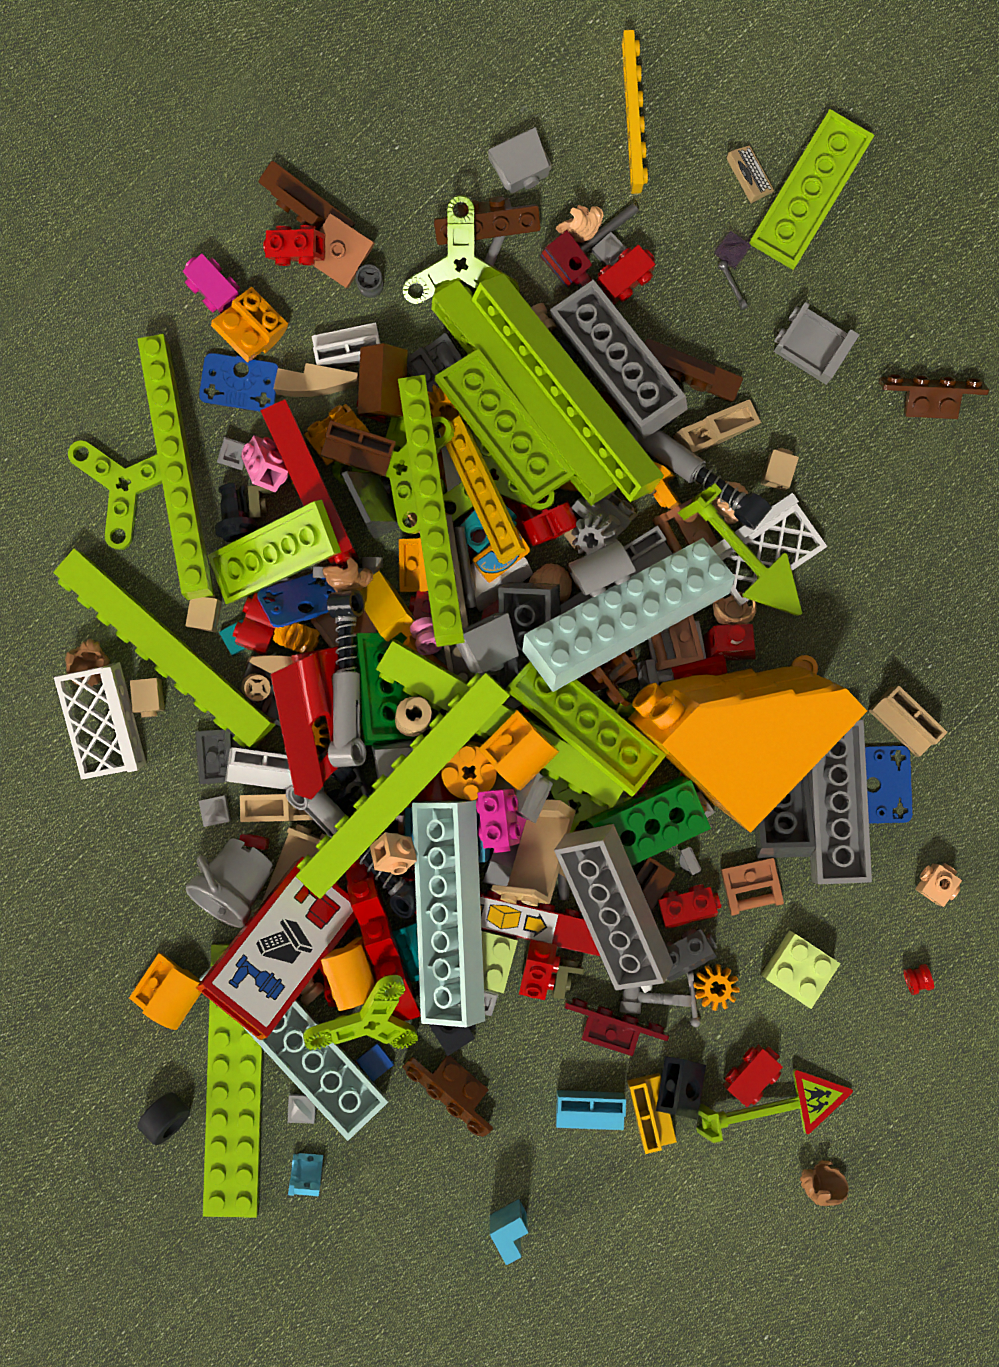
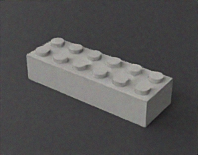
(619, 359)
(841, 813)
(614, 907)

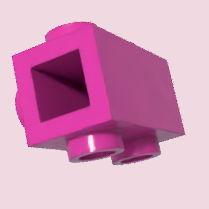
(205, 277)
(498, 819)

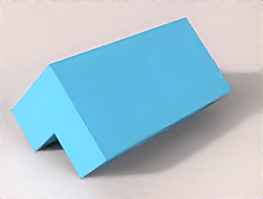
(590, 1110)
(507, 1228)

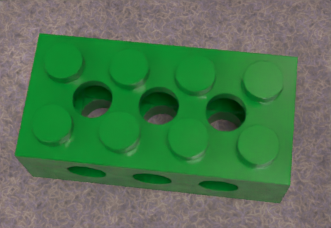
(374, 702)
(656, 805)

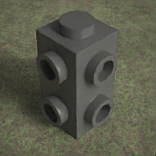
(690, 952)

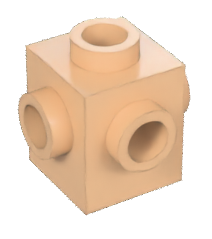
(393, 853)
(939, 883)

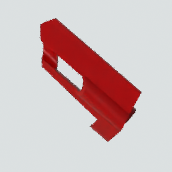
(539, 525)
(302, 695)

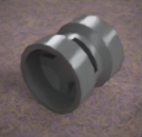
(367, 276)

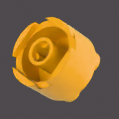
(469, 785)

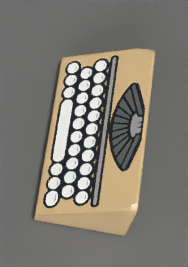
(749, 173)

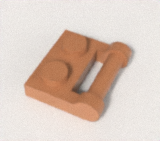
(691, 529)
(684, 643)
(751, 877)

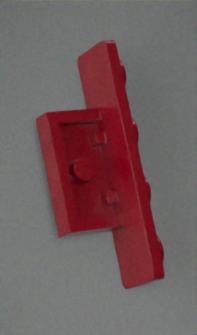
(611, 1030)

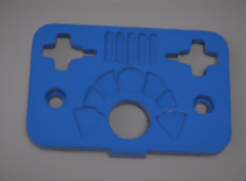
(237, 389)
(291, 596)
(893, 784)

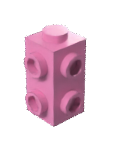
(264, 463)

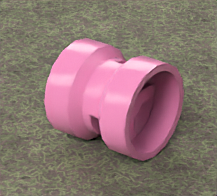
(423, 633)

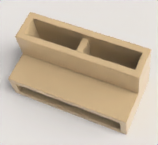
(907, 720)

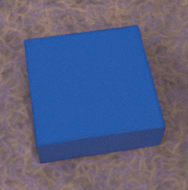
(375, 1061)

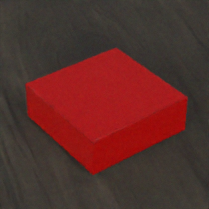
(255, 841)

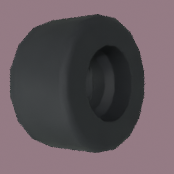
(163, 1118)

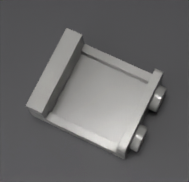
(814, 344)

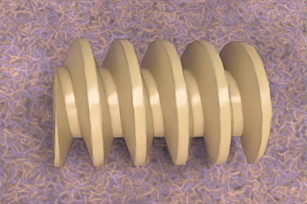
(406, 708)

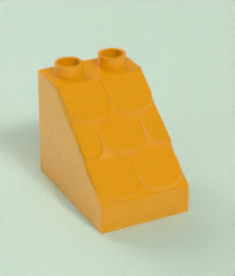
(746, 732)

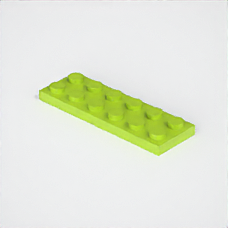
(811, 189)
(504, 427)
(274, 552)
(589, 728)

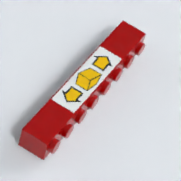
(534, 922)

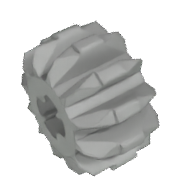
(601, 535)

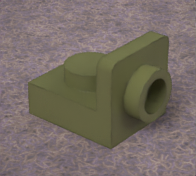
(257, 504)
(562, 980)

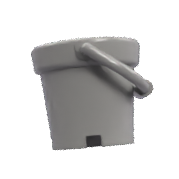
(230, 882)

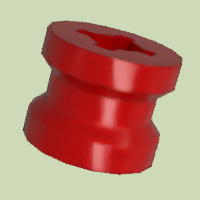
(918, 979)

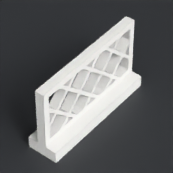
(776, 514)
(122, 720)

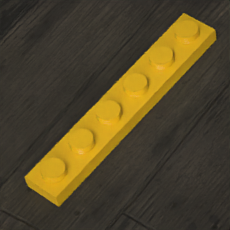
(633, 101)
(483, 492)

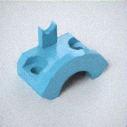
(305, 1174)

